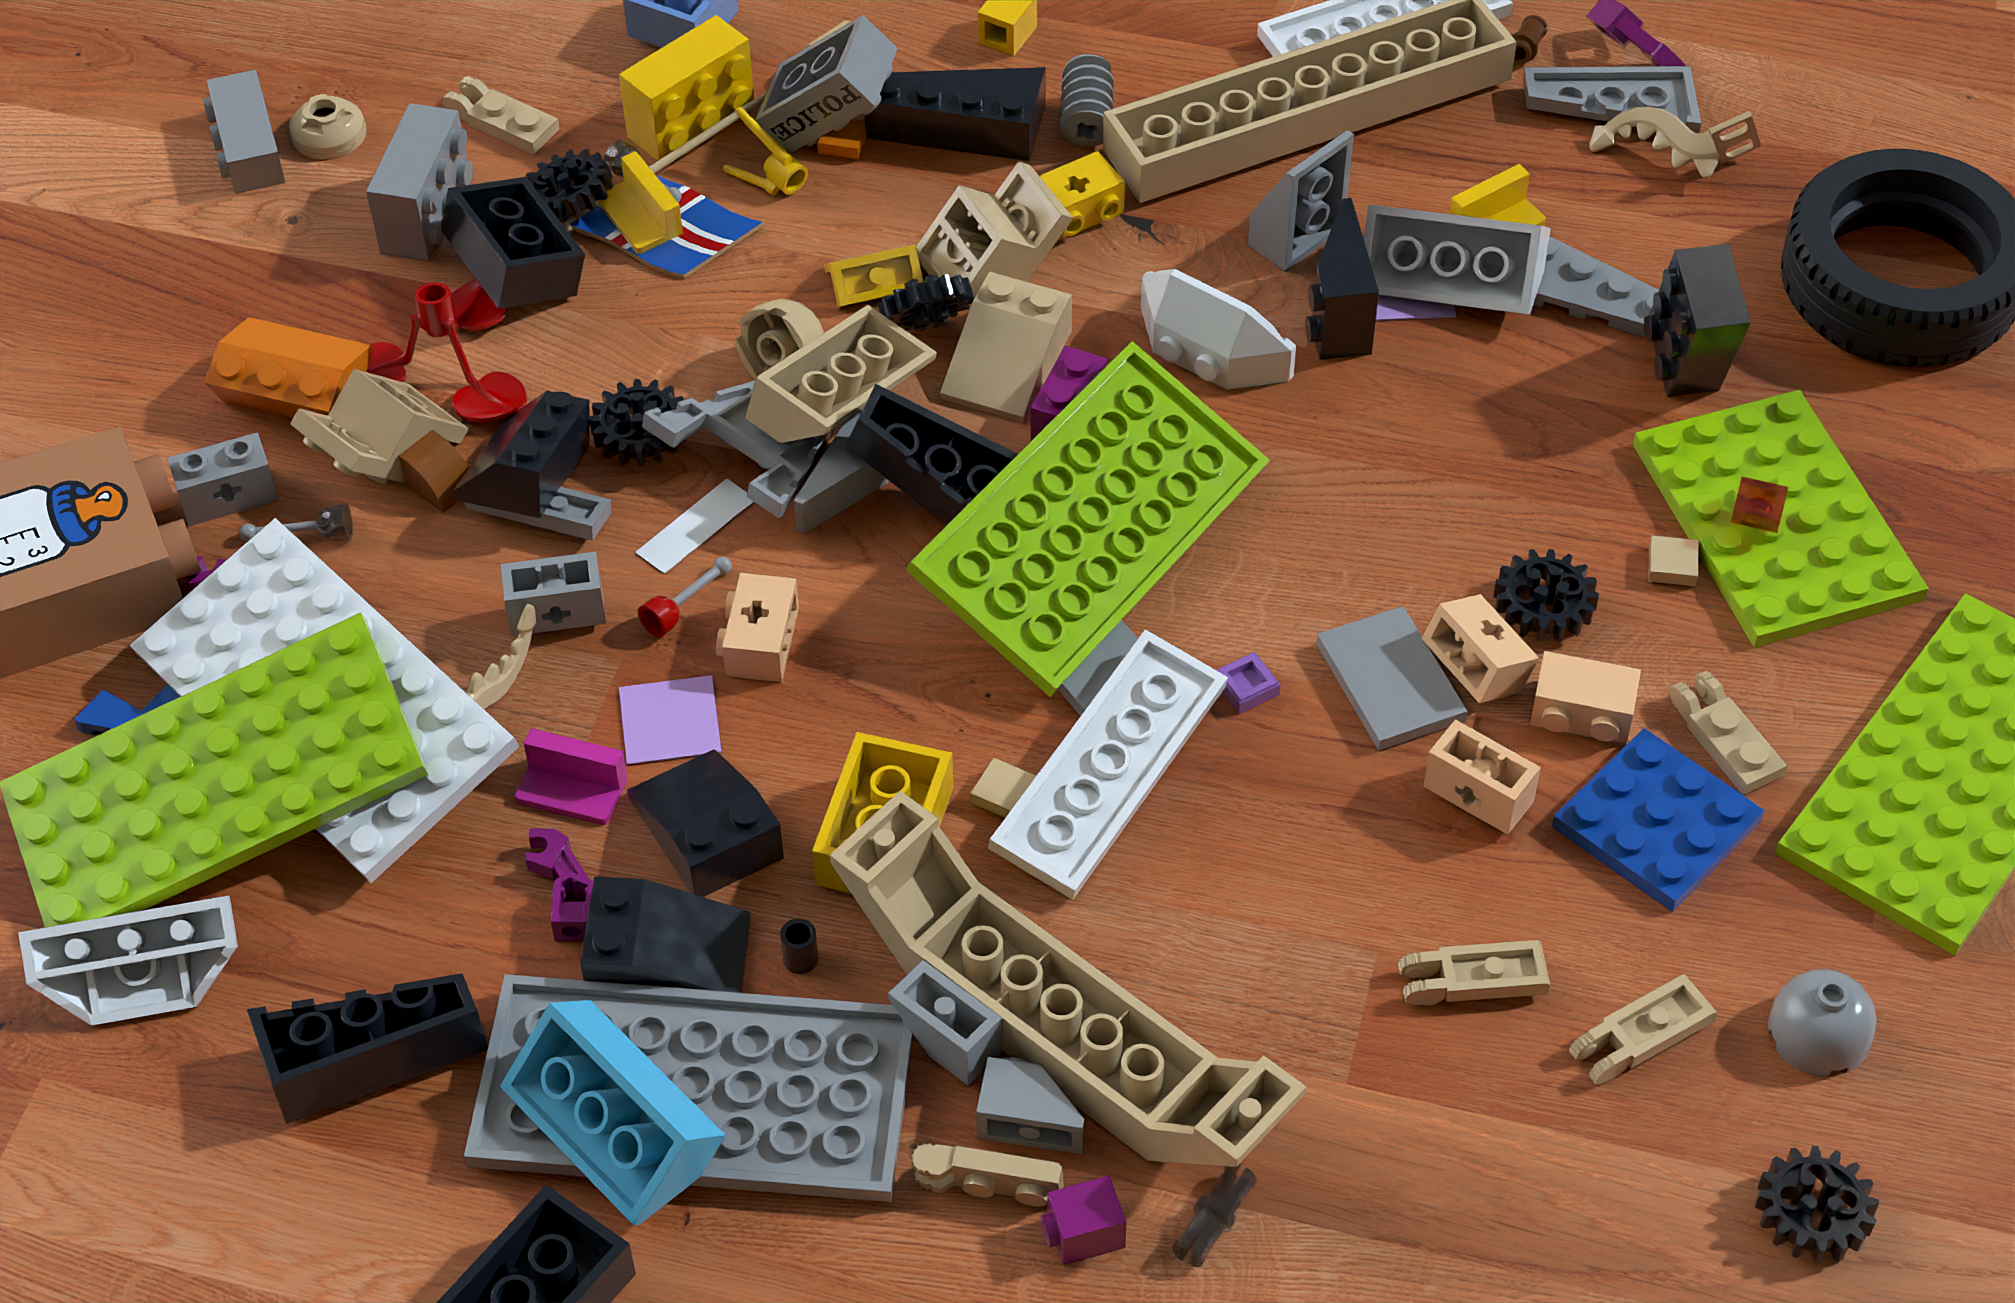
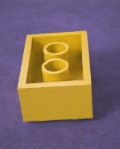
(686, 87)
(869, 779)

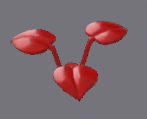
(440, 314)

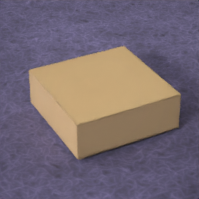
(1673, 561)
(1000, 787)

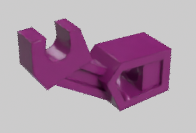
(1624, 27)
(558, 861)

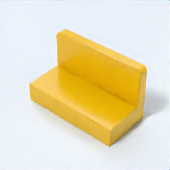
(1499, 199)
(642, 207)
(873, 274)

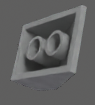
(1302, 205)

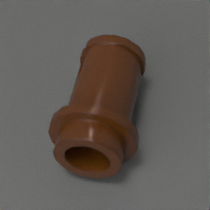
(1528, 38)

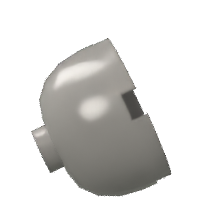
(1823, 1022)

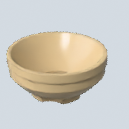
(329, 135)

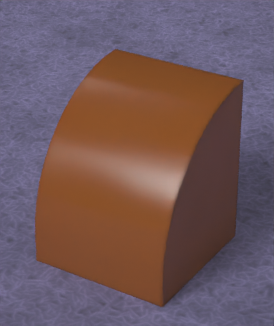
(433, 469)

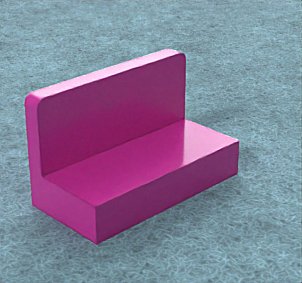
(571, 777)

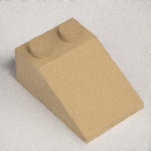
(1008, 346)

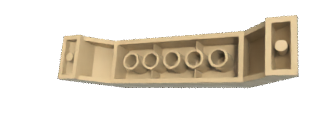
(1056, 1008)

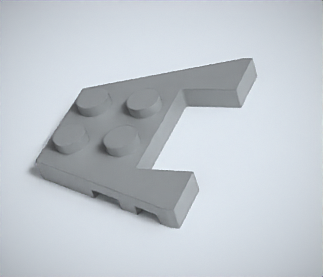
(725, 416)

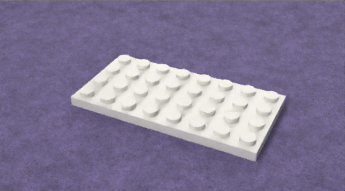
(282, 593)

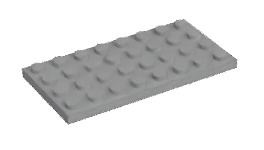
(791, 1081)

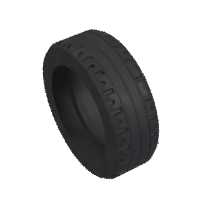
(1892, 320)

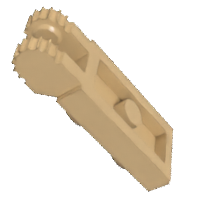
(501, 115)
(1727, 734)
(1476, 972)
(1645, 1028)
(985, 1173)

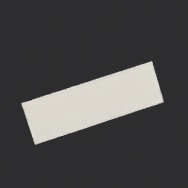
(695, 526)

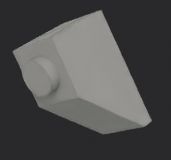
(948, 1021)
(1026, 1108)

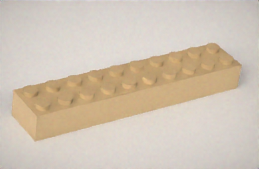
(1306, 96)

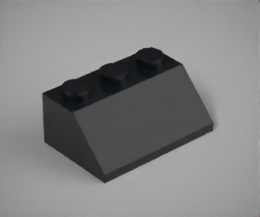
(529, 456)

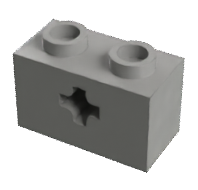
(223, 479)
(560, 588)

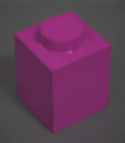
(1084, 1220)

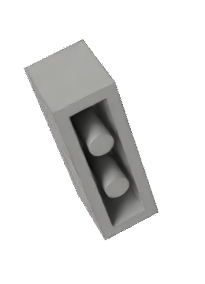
(242, 132)

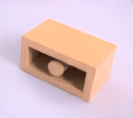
(1585, 697)

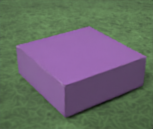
(1249, 683)

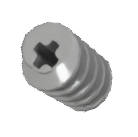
(1084, 98)

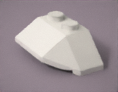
(1212, 333)
(132, 960)

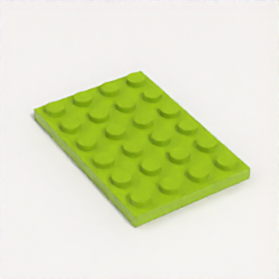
(1832, 544)

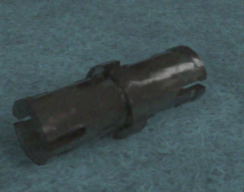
(1214, 1215)

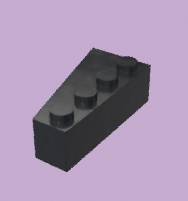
(962, 110)
(925, 453)
(365, 1042)

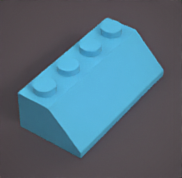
(610, 1109)

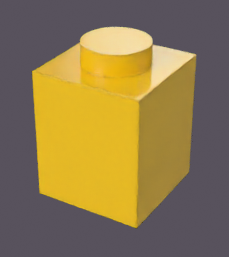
(1006, 24)

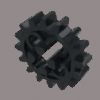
(590, 179)
(927, 301)
(613, 427)
(1566, 589)
(1838, 1226)

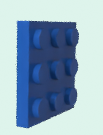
(1658, 819)

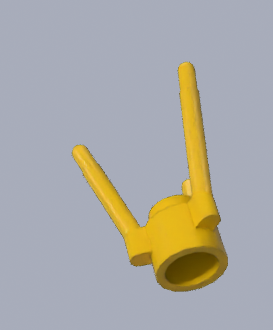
(781, 168)

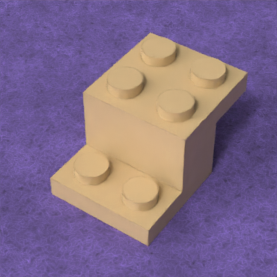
(995, 232)
(374, 425)

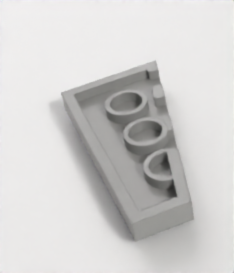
(1608, 91)
(1593, 289)

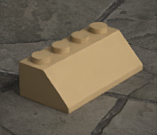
(834, 376)

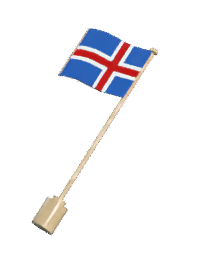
(705, 224)

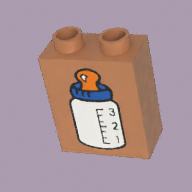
(85, 549)

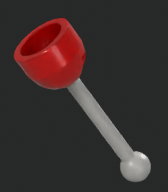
(662, 614)

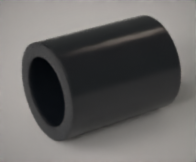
(799, 946)

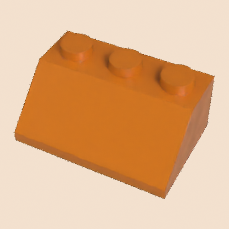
(283, 367)

